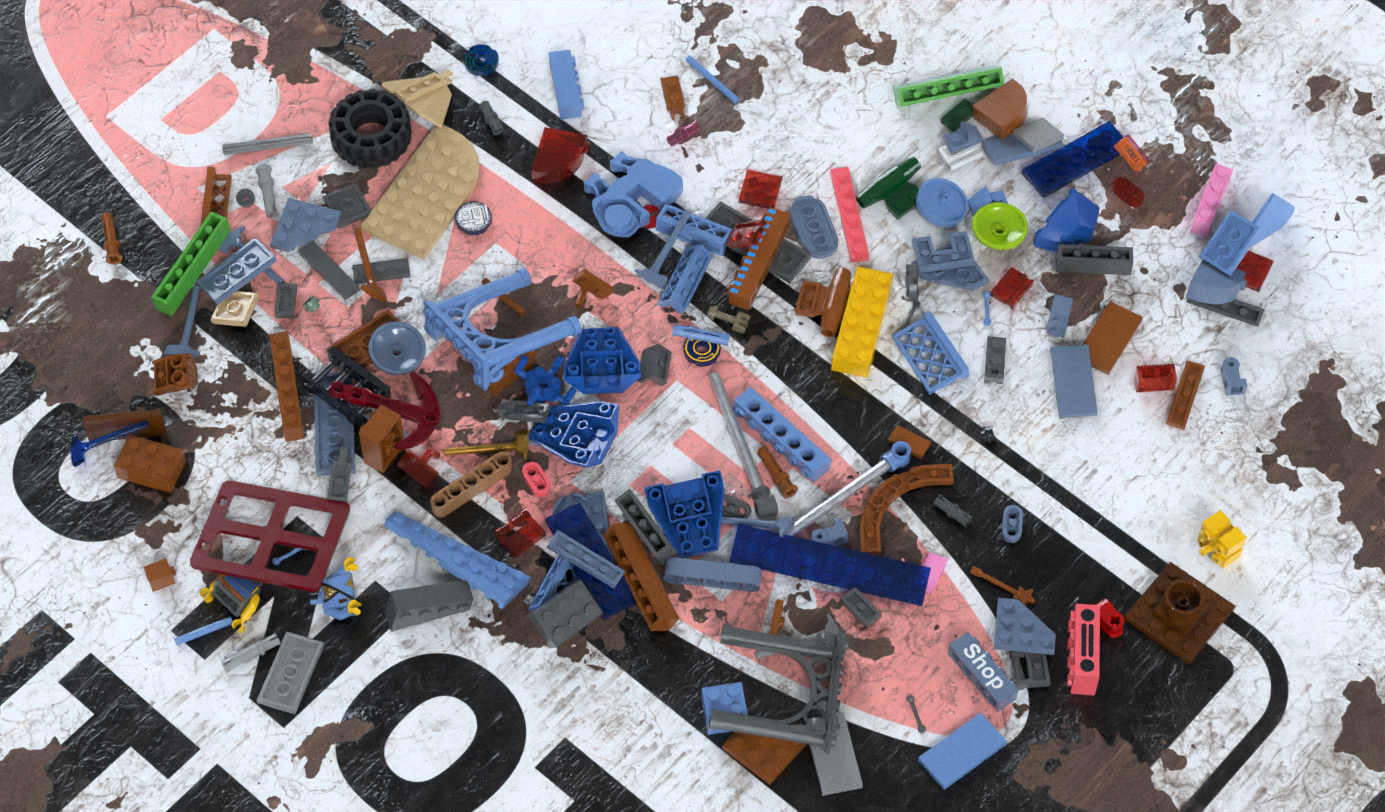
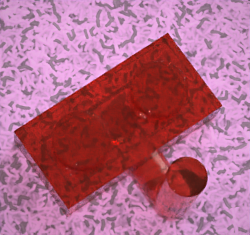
(418, 467)

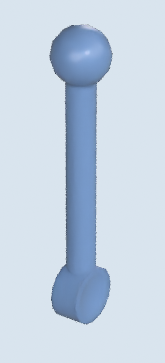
(987, 322)
(276, 561)

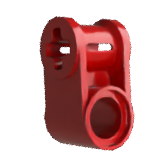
(1110, 619)

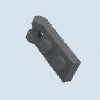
(995, 359)

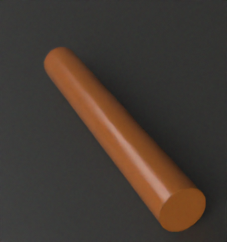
(506, 299)

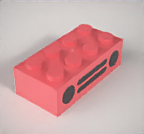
(1084, 649)

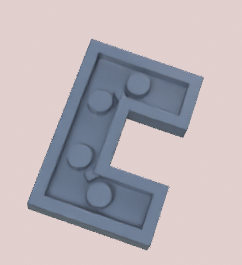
(958, 256)

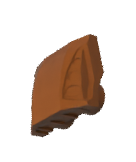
(174, 373)

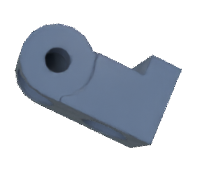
(1231, 378)
(833, 535)

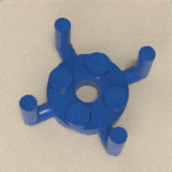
(540, 376)

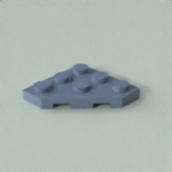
(302, 224)
(964, 277)
(1021, 630)

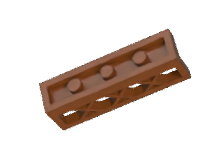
(211, 193)

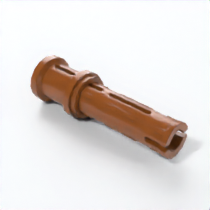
(111, 244)
(780, 477)

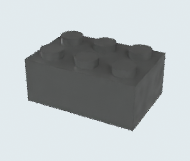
(565, 614)

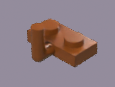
(590, 283)

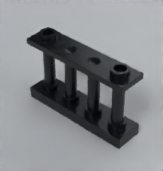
(350, 370)

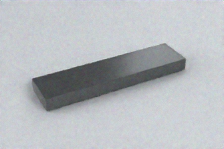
(329, 270)

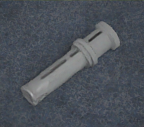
(266, 185)

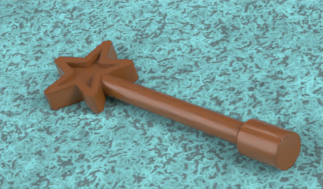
(1021, 595)

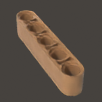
(466, 491)

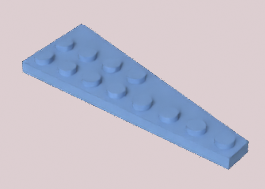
(462, 561)

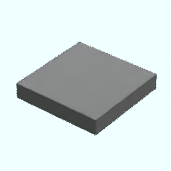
(1038, 134)

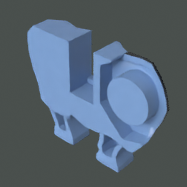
(615, 203)

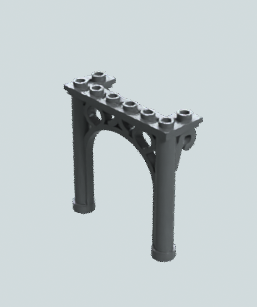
(814, 731)

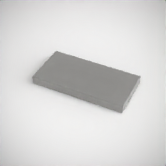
(290, 672)
(839, 768)

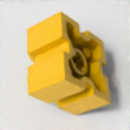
(1221, 539)

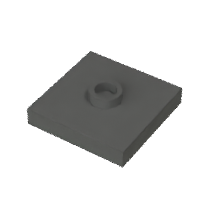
(350, 203)

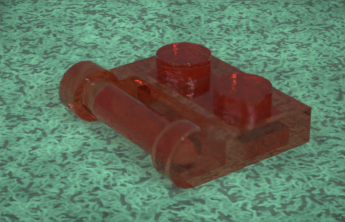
(522, 538)

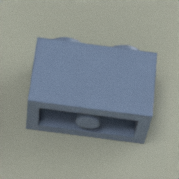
(1059, 316)

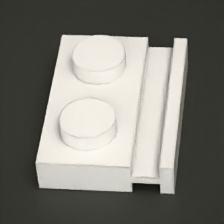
(960, 157)

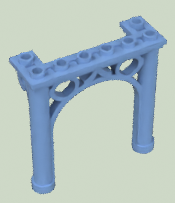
(489, 361)

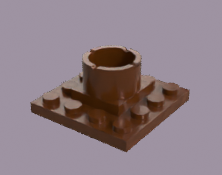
(1179, 612)

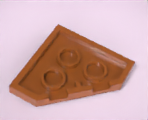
(761, 754)

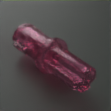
(683, 133)

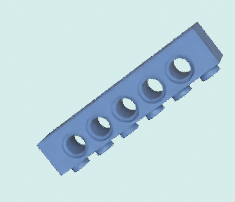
(806, 449)

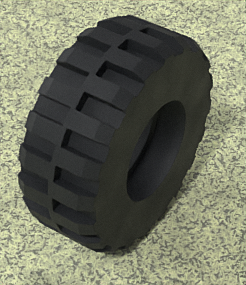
(373, 149)

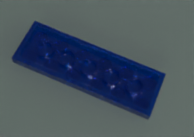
(1073, 160)
(577, 525)

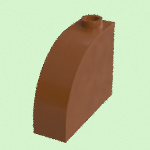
(1002, 109)

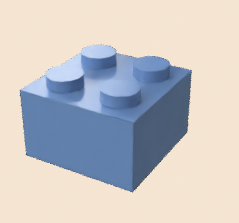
(724, 698)

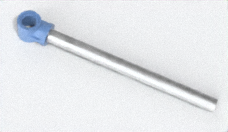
(889, 462)

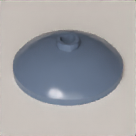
(397, 338)

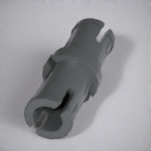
(491, 117)
(952, 510)

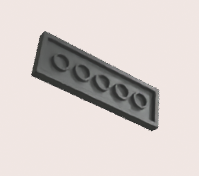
(789, 258)

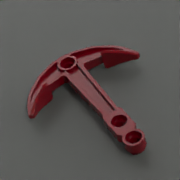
(419, 414)

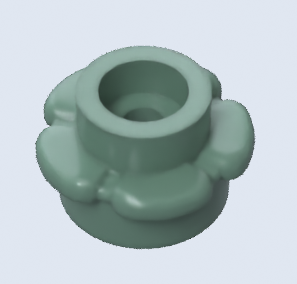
(312, 304)

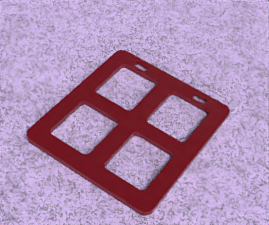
(270, 536)

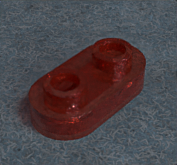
(1126, 191)

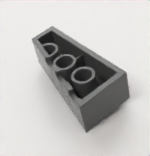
(427, 603)

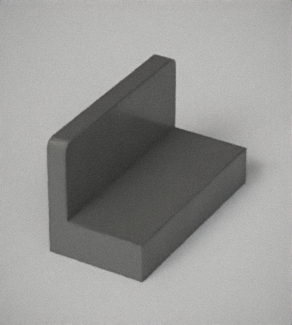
(655, 364)

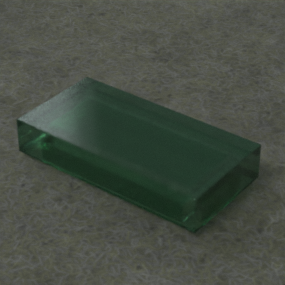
(959, 113)

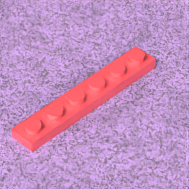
(849, 214)

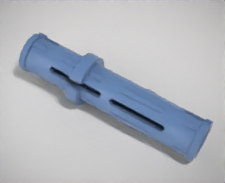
(701, 335)

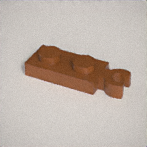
(673, 96)

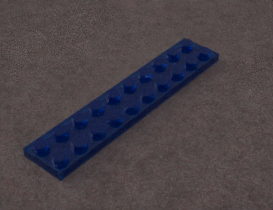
(830, 565)

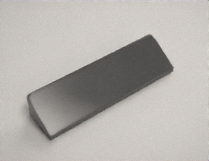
(1234, 309)

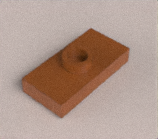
(777, 619)

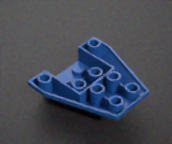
(601, 362)
(578, 432)
(690, 513)

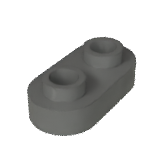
(733, 507)

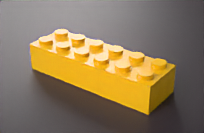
(862, 322)

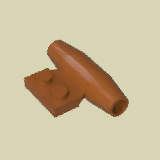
(828, 302)

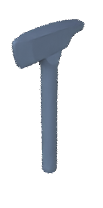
(234, 240)
(652, 274)
(183, 347)
(782, 525)

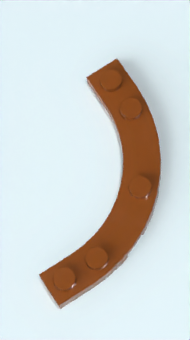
(889, 491)

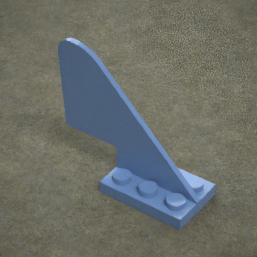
(1239, 234)

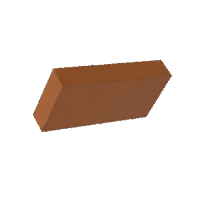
(917, 444)

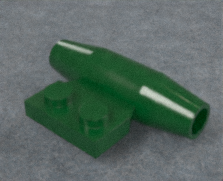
(893, 188)

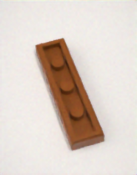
(1185, 395)

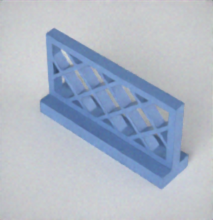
(946, 349)

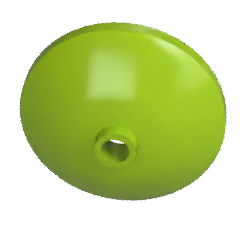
(1002, 219)

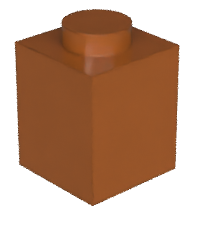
(160, 574)

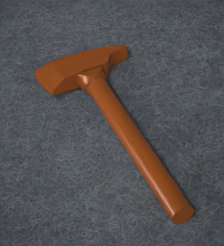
(371, 287)

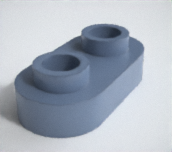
(1012, 525)

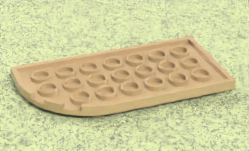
(426, 193)

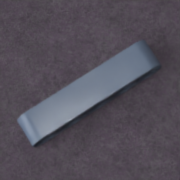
(712, 574)

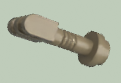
(739, 322)

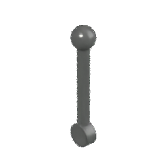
(916, 304)
(921, 728)

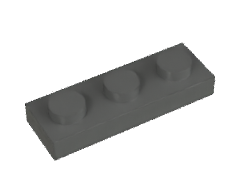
(383, 270)

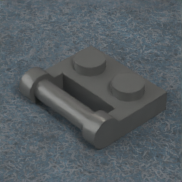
(1036, 669)

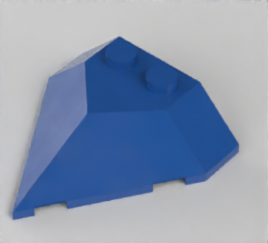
(1069, 223)

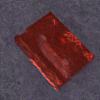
(746, 234)
(1011, 287)

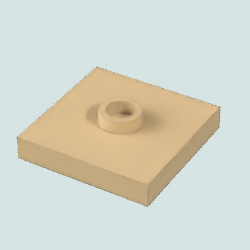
(235, 309)

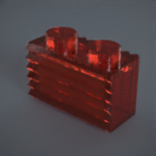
(1155, 377)

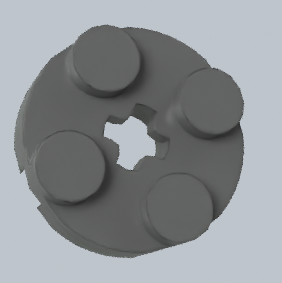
(911, 282)

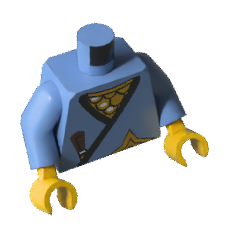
(338, 593)

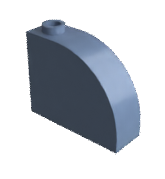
(1214, 286)

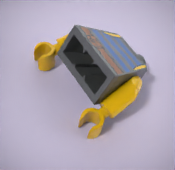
(236, 594)

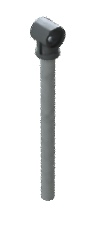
(763, 502)

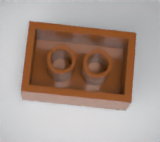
(380, 437)
(150, 463)

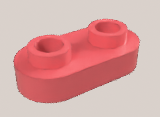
(536, 481)

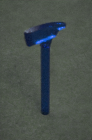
(79, 448)

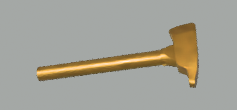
(520, 446)

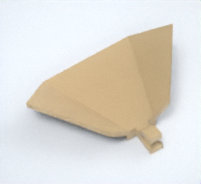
(424, 95)

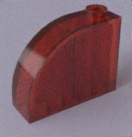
(558, 155)

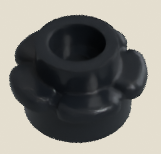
(988, 434)

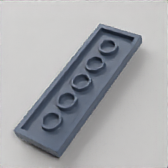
(331, 430)

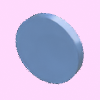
(942, 202)

